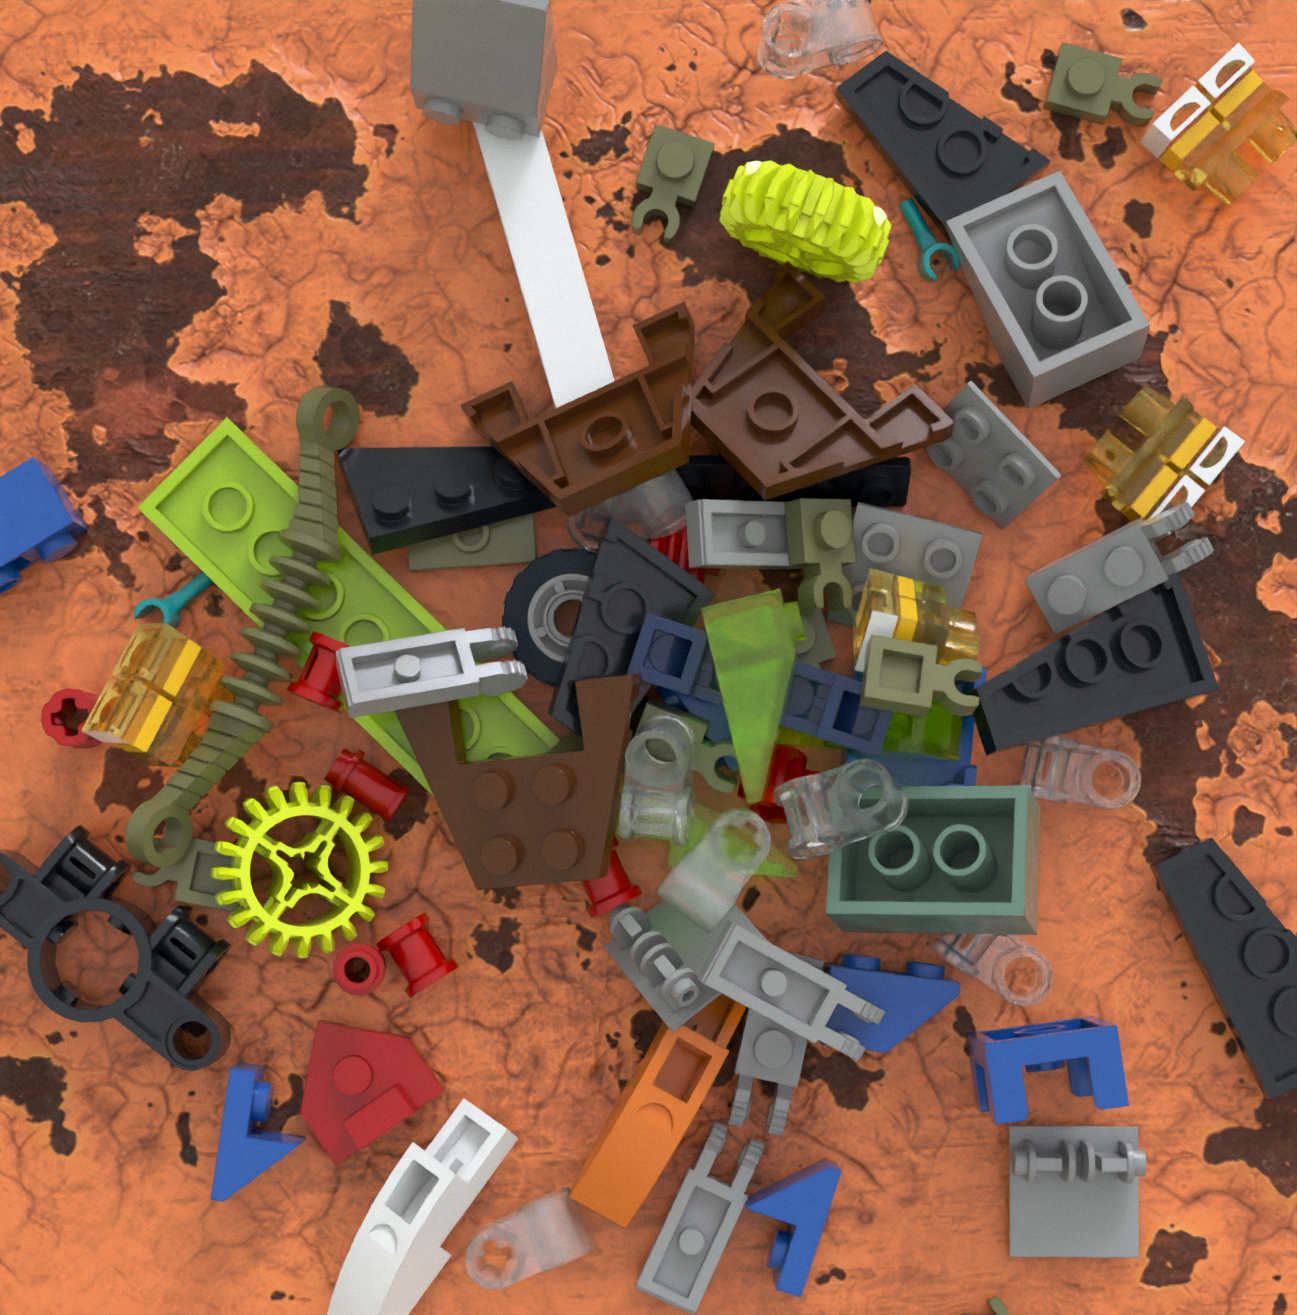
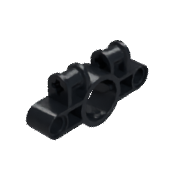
(172, 962)

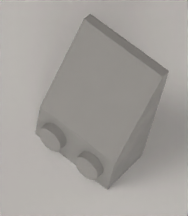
(484, 63)
(1047, 289)

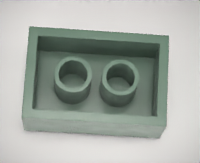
(951, 867)

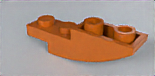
(655, 1112)

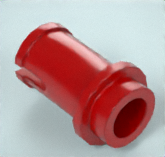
(366, 784)
(348, 979)

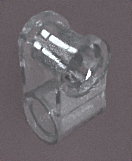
(825, 33)
(648, 510)
(1070, 772)
(659, 794)
(826, 810)
(709, 877)
(986, 959)
(540, 1235)

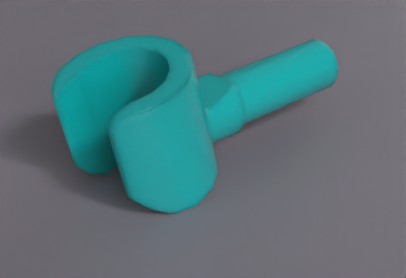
(927, 242)
(175, 602)

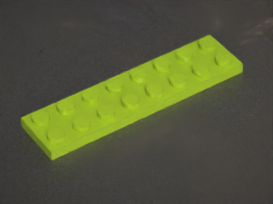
(227, 518)

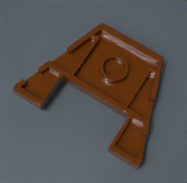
(782, 418)
(609, 435)
(534, 813)

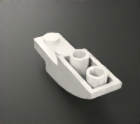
(415, 1211)

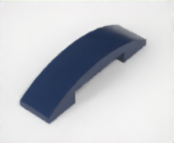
(818, 699)

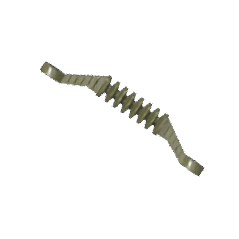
(238, 722)

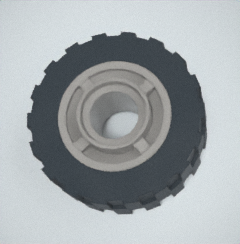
(534, 604)

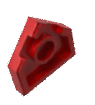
(362, 1086)

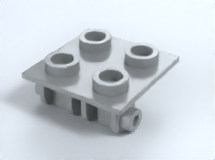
(991, 458)
(910, 549)
(664, 956)
(1074, 1191)

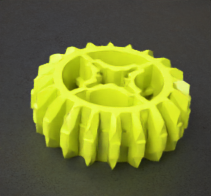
(805, 221)
(281, 895)

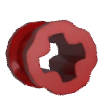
(319, 677)
(64, 704)
(611, 889)
(417, 955)

